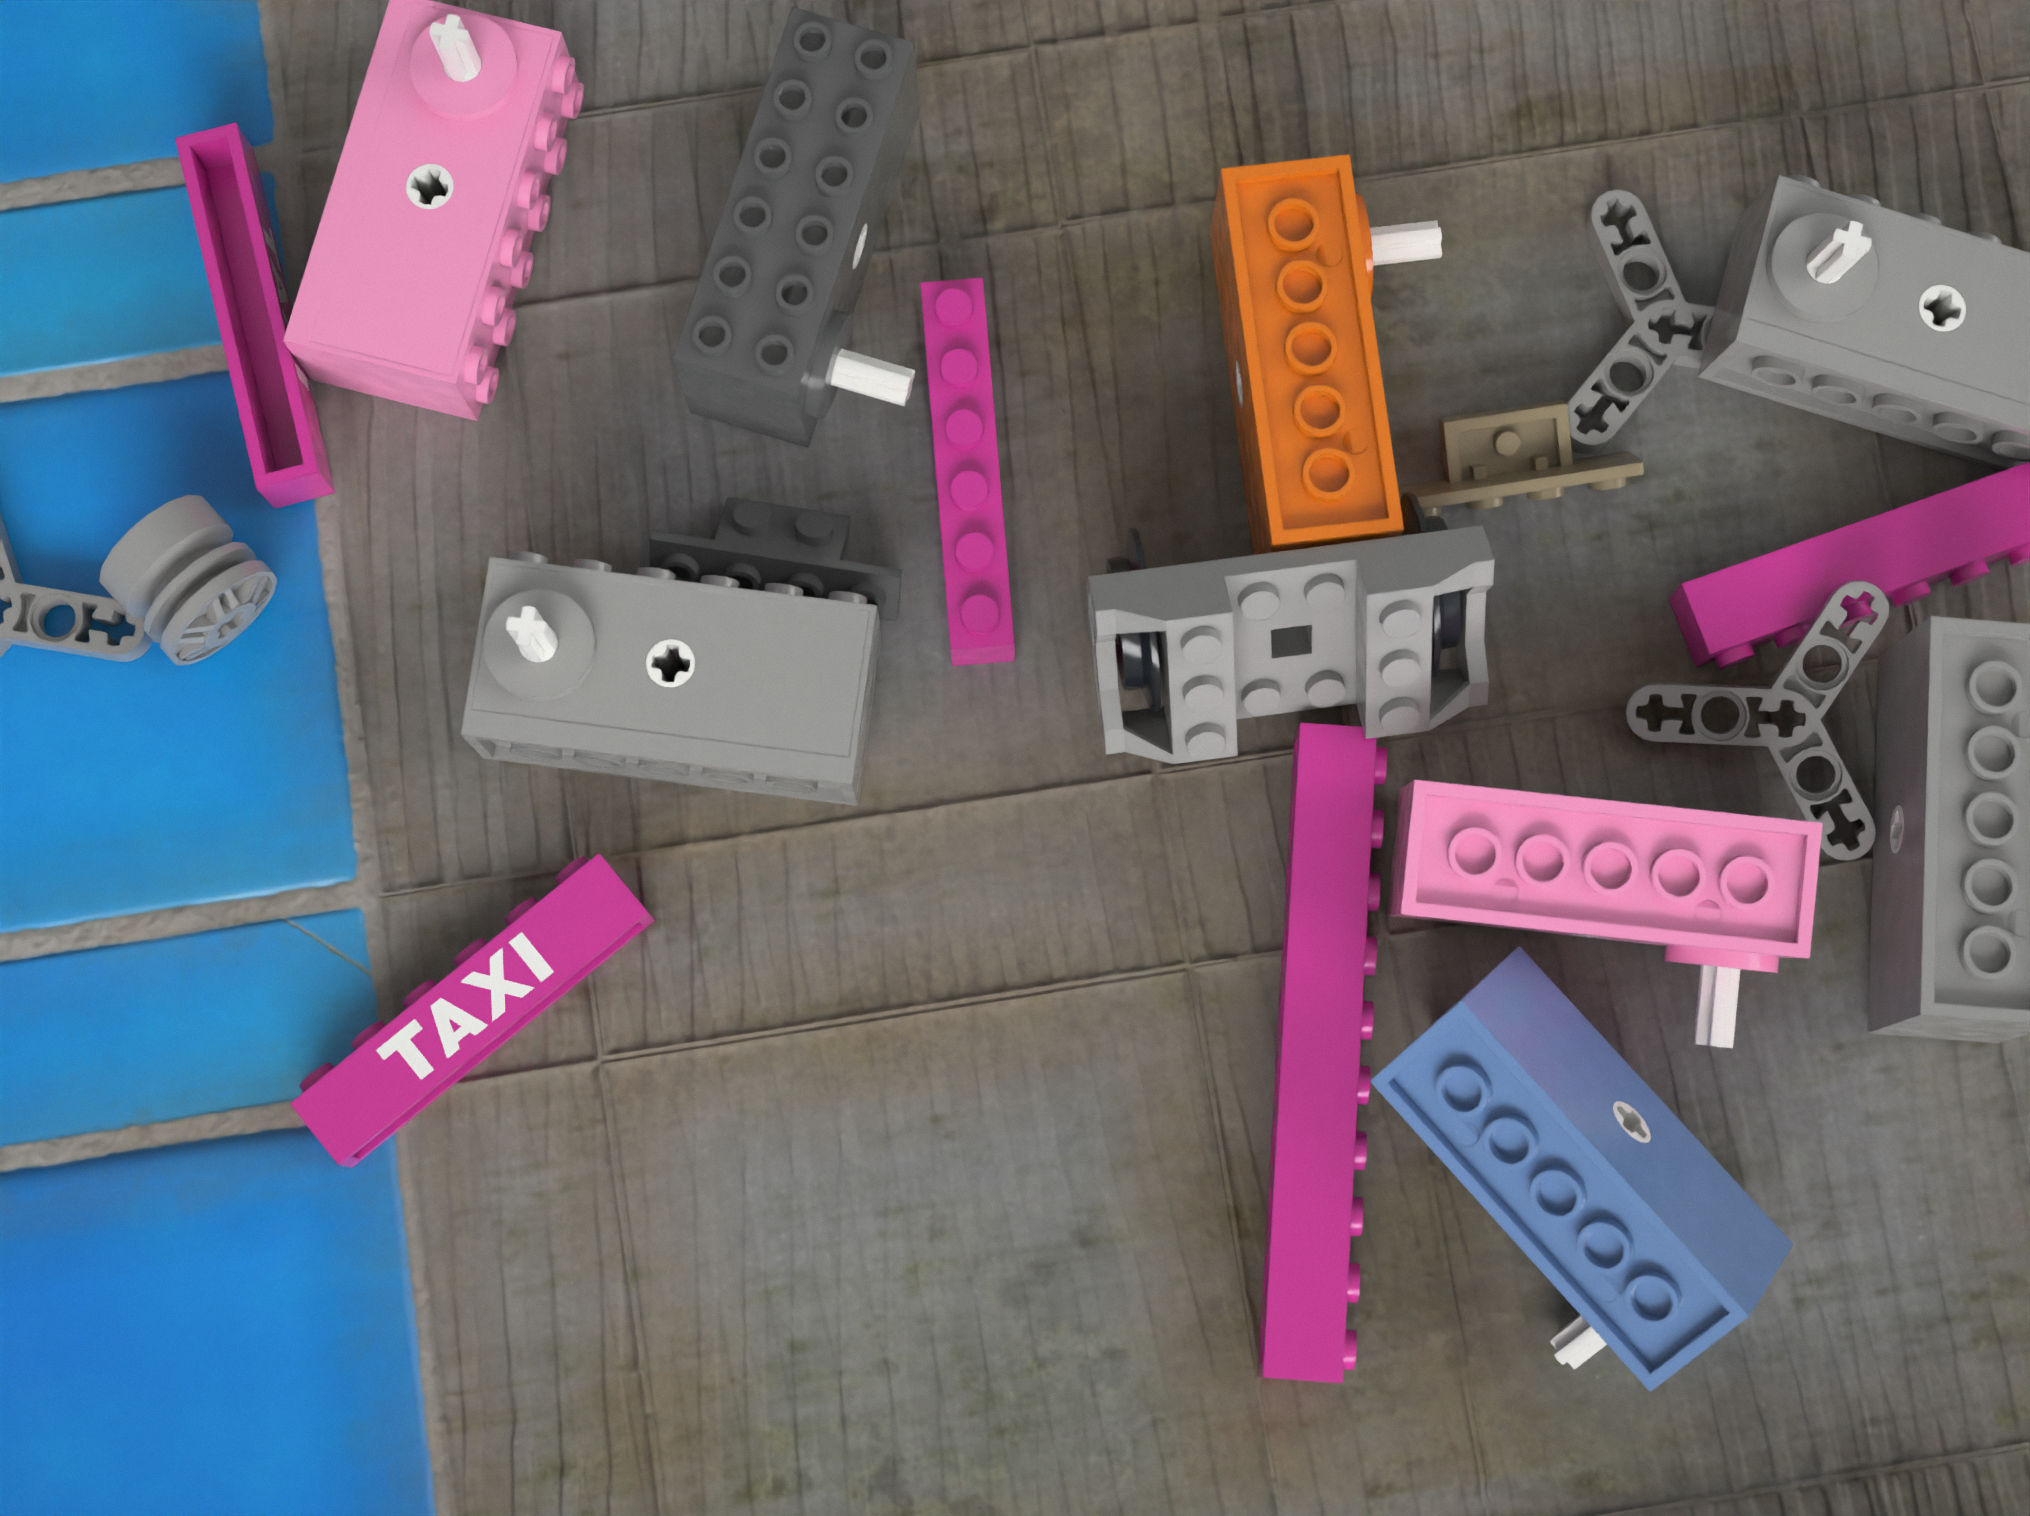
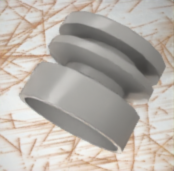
(187, 579)

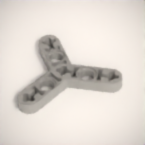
(1640, 312)
(31, 603)
(1807, 697)

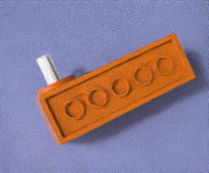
(1304, 349)

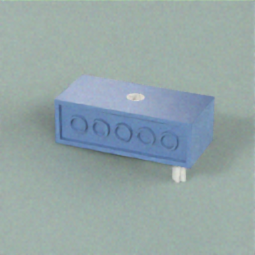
(1586, 1173)

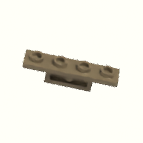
(1515, 454)

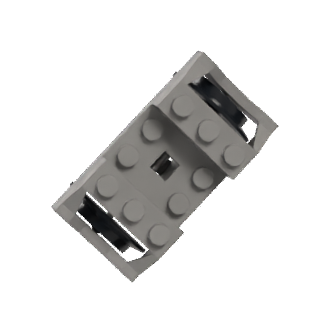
(1291, 637)

